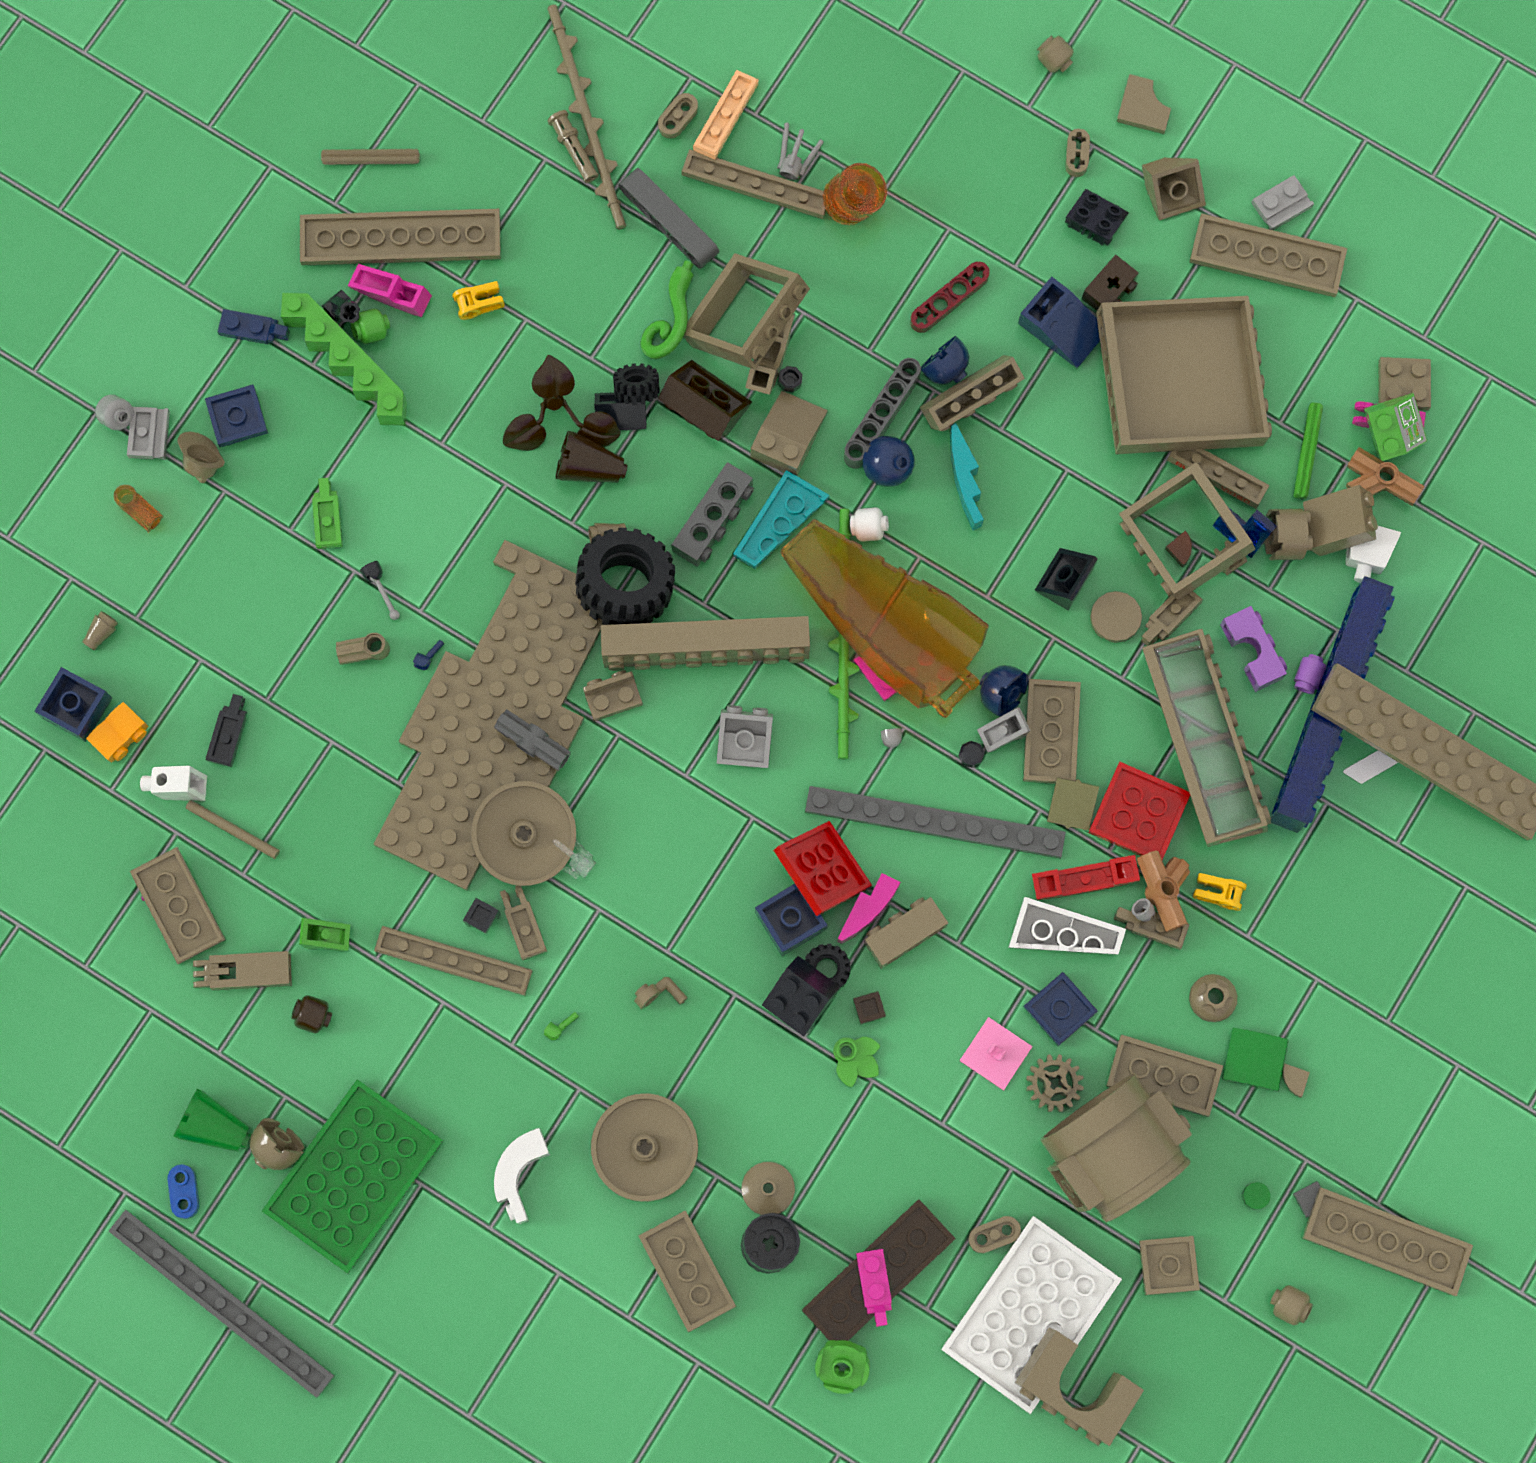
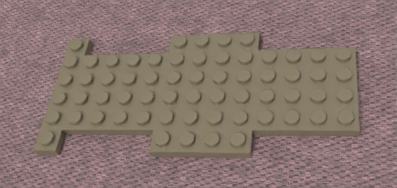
(520, 665)

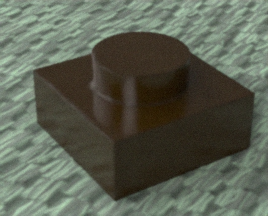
(869, 1007)

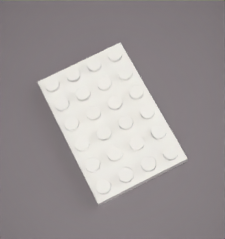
(1035, 1287)

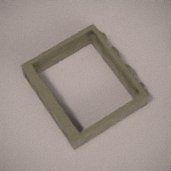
(723, 293)
(1210, 569)

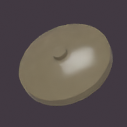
(517, 832)
(644, 1147)

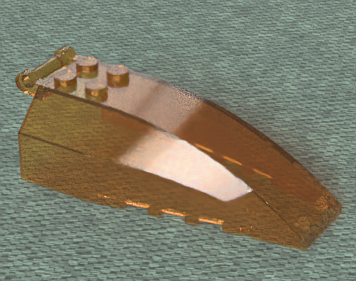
(897, 625)

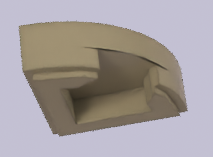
(1295, 1079)

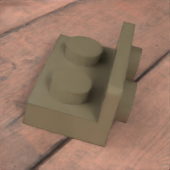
(612, 695)

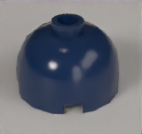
(947, 363)
(888, 461)
(1002, 688)

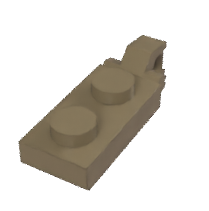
(1170, 617)
(1152, 929)

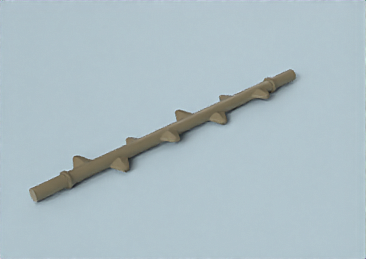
(591, 124)

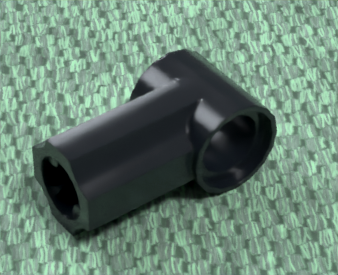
(342, 308)

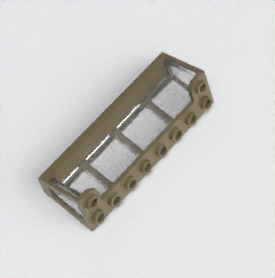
(1206, 738)

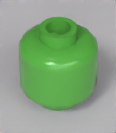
(370, 326)

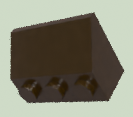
(704, 400)

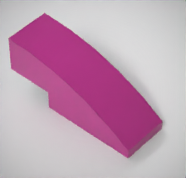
(390, 290)
(869, 908)

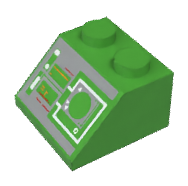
(1395, 426)

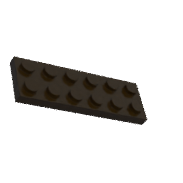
(907, 1249)

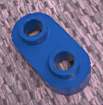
(183, 1191)

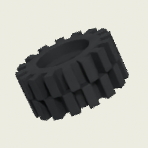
(636, 384)
(835, 954)

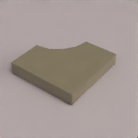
(1141, 107)

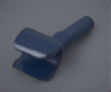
(423, 661)

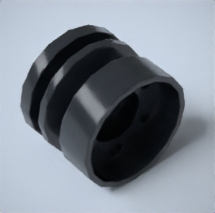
(784, 1237)

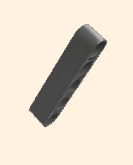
(668, 218)
(883, 401)

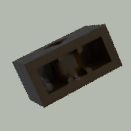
(1115, 273)

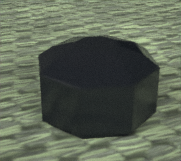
(790, 379)
(971, 754)

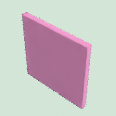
(996, 1053)

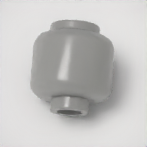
(114, 412)

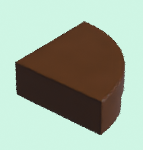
(1180, 548)

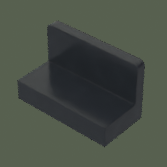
(626, 415)

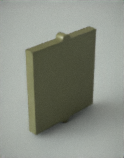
(1072, 803)

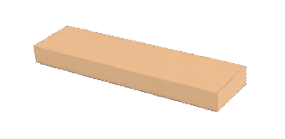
(725, 114)

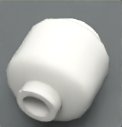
(869, 524)

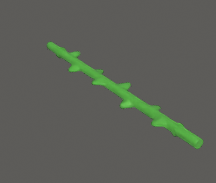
(846, 669)

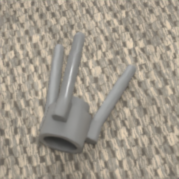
(791, 166)

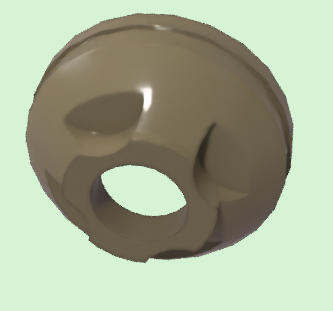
(1201, 1004)

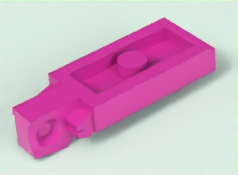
(875, 1284)

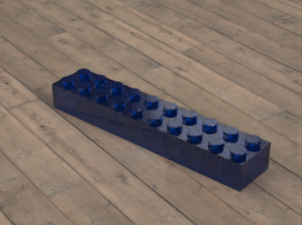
(1320, 736)

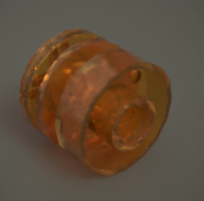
(855, 194)

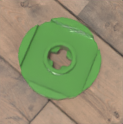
(842, 1352)

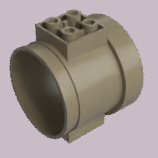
(1118, 1148)

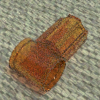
(138, 508)

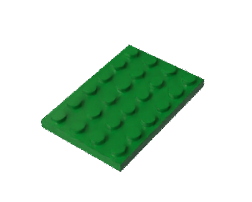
(352, 1176)

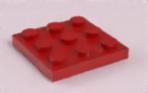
(1139, 811)
(822, 868)

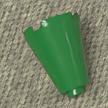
(211, 1124)

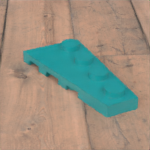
(780, 517)

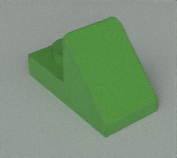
(324, 935)

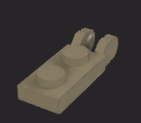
(523, 925)

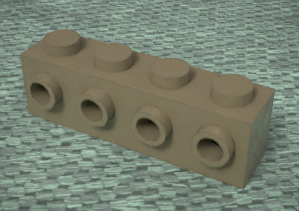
(972, 393)

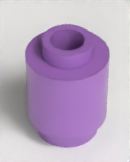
(1309, 674)

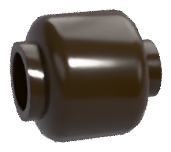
(311, 1014)

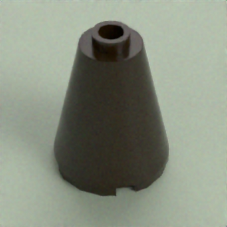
(588, 461)

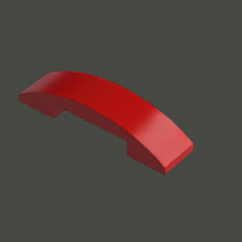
(1086, 878)

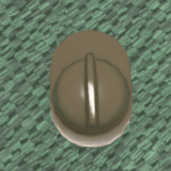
(199, 455)

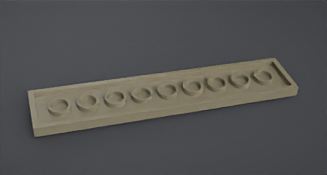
(1429, 750)

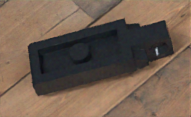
(227, 733)

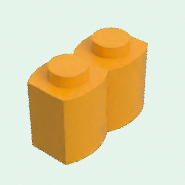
(118, 732)

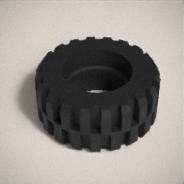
(631, 550)

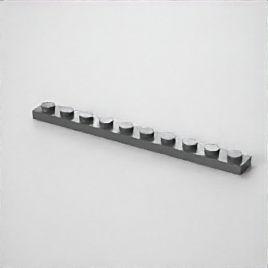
(935, 822)
(221, 1303)

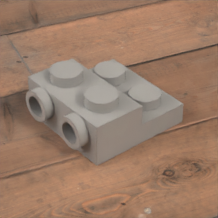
(744, 737)

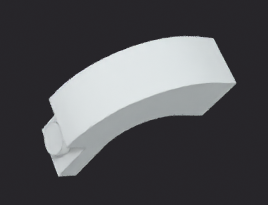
(513, 1161)

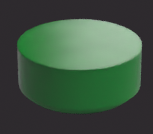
(1256, 1195)

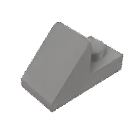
(1004, 730)

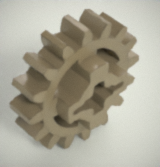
(1044, 1076)

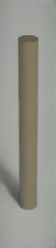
(232, 829)

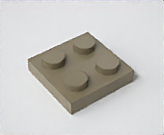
(1405, 376)
(1169, 1265)

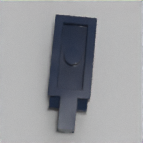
(251, 327)

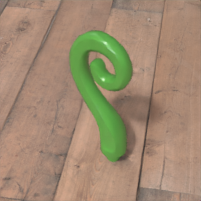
(678, 287)

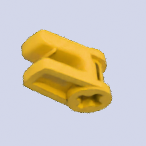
(476, 306)
(1226, 886)

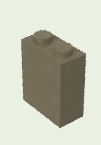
(1341, 520)

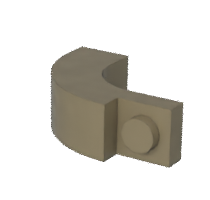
(766, 373)

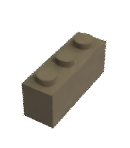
(905, 931)

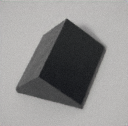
(1066, 577)

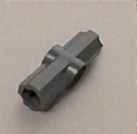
(532, 740)

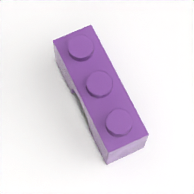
(1247, 628)

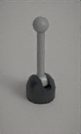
(373, 572)

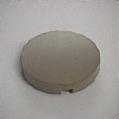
(1116, 617)

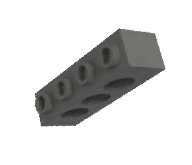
(728, 480)

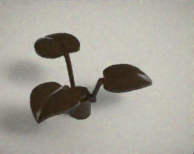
(552, 383)

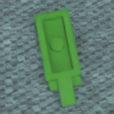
(326, 516)

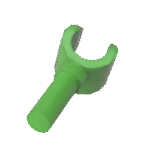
(553, 1032)

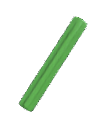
(1308, 450)

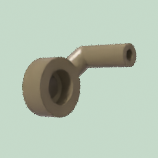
(647, 994)

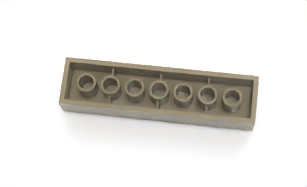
(705, 642)

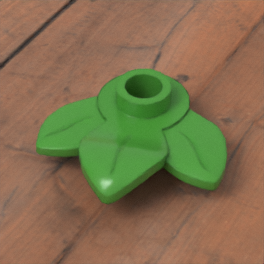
(859, 1062)

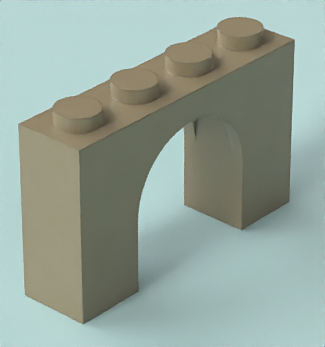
(1042, 1380)

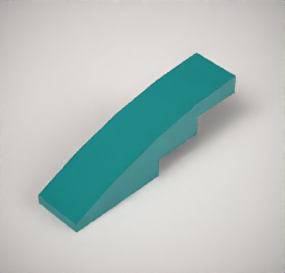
(964, 469)

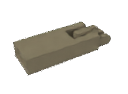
(252, 971)

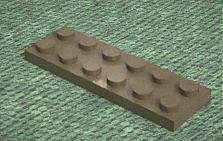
(1268, 255)
(1387, 1241)

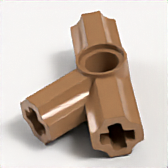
(1370, 468)
(1163, 887)

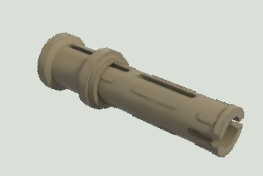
(570, 135)

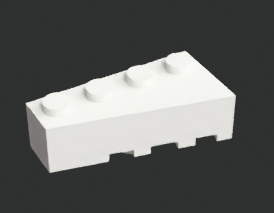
(1057, 929)

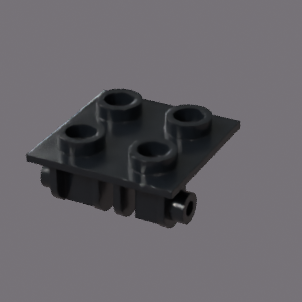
(1096, 216)

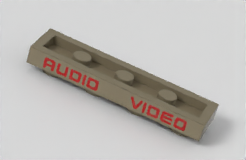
(1223, 475)

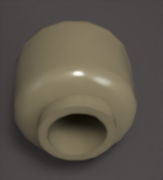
(1055, 54)
(1291, 1305)

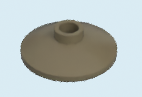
(771, 1202)

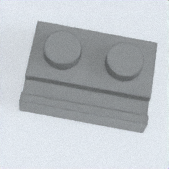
(1282, 203)
(148, 433)

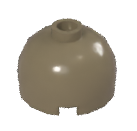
(275, 1147)

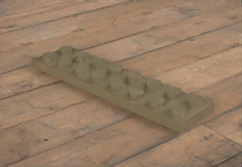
(400, 237)

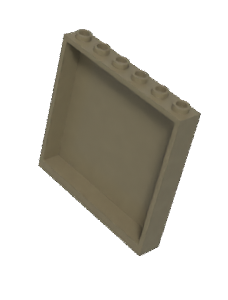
(1183, 374)

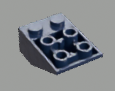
(1061, 322)

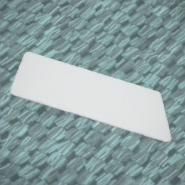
(1369, 767)

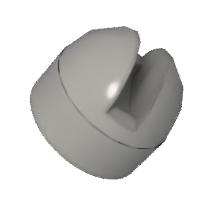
(891, 737)
(1143, 904)

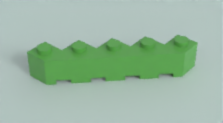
(345, 357)

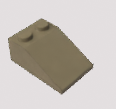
(788, 433)

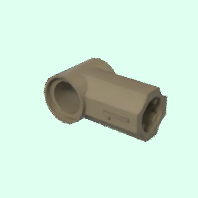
(360, 649)

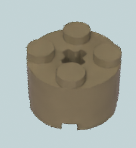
(1291, 536)

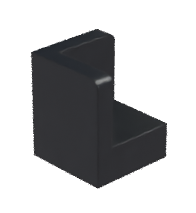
(481, 916)

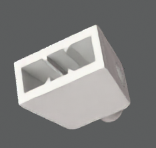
(1373, 555)
(176, 783)

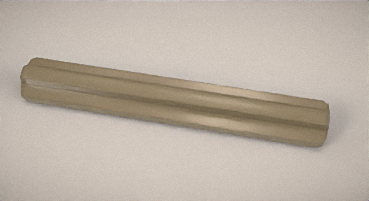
(370, 156)

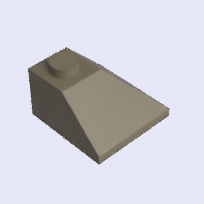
(1174, 185)

